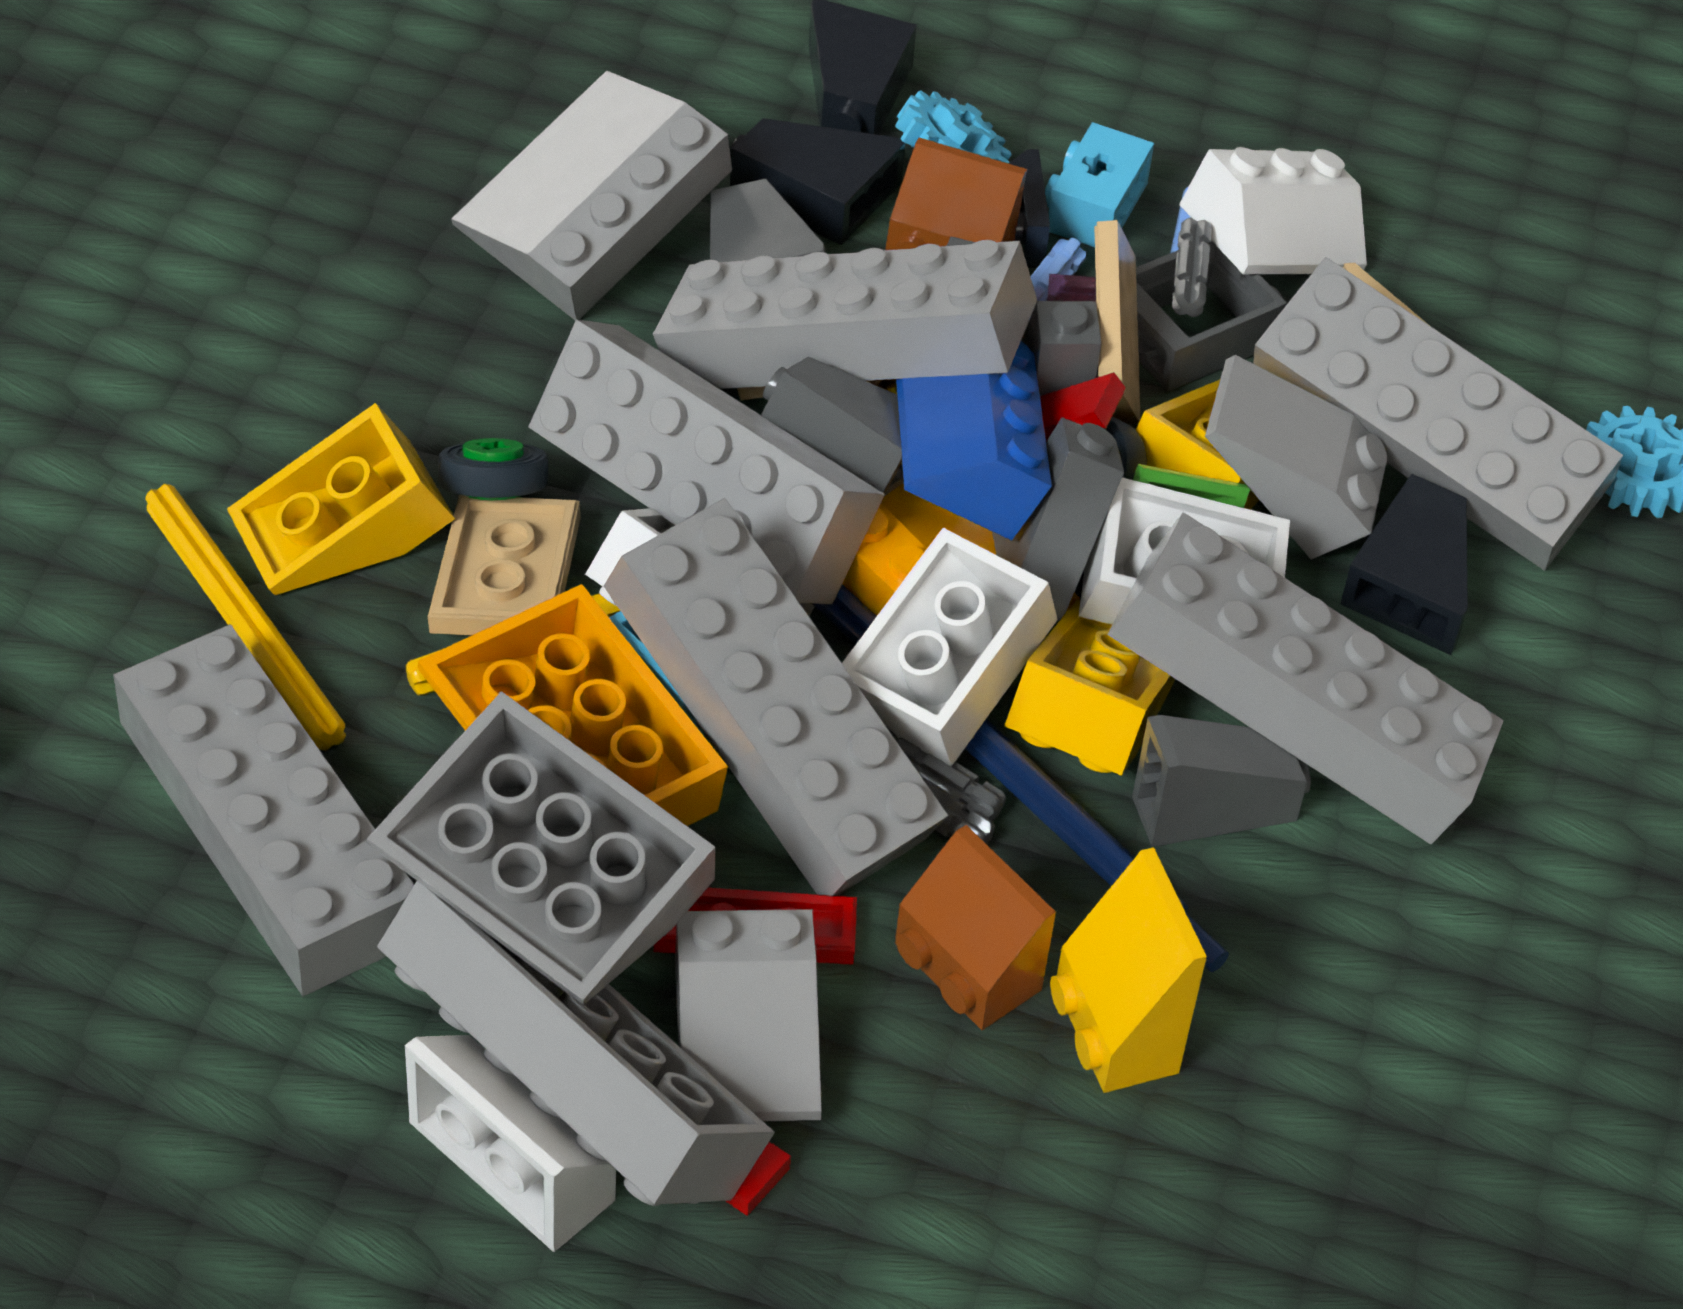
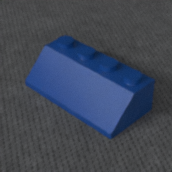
(977, 443)

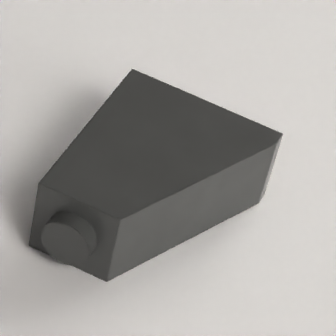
(757, 222)
(1064, 343)
(840, 419)
(1069, 517)
(1213, 780)

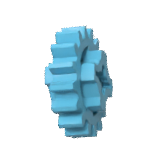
(949, 125)
(1650, 463)

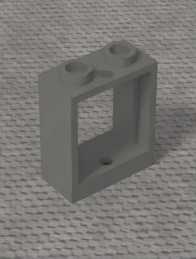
(1173, 355)

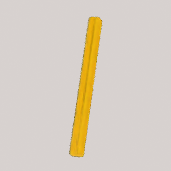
(245, 615)

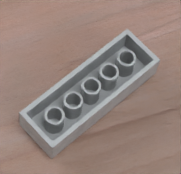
(858, 311)
(1441, 411)
(691, 445)
(1307, 678)
(774, 699)
(263, 805)
(590, 1064)

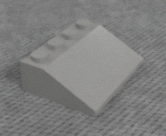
(597, 190)
(547, 850)

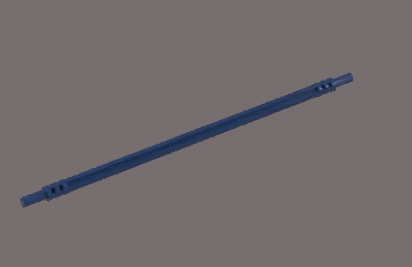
(1029, 783)

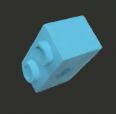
(1098, 182)

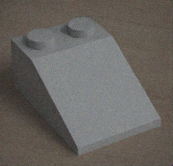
(1298, 456)
(752, 1006)

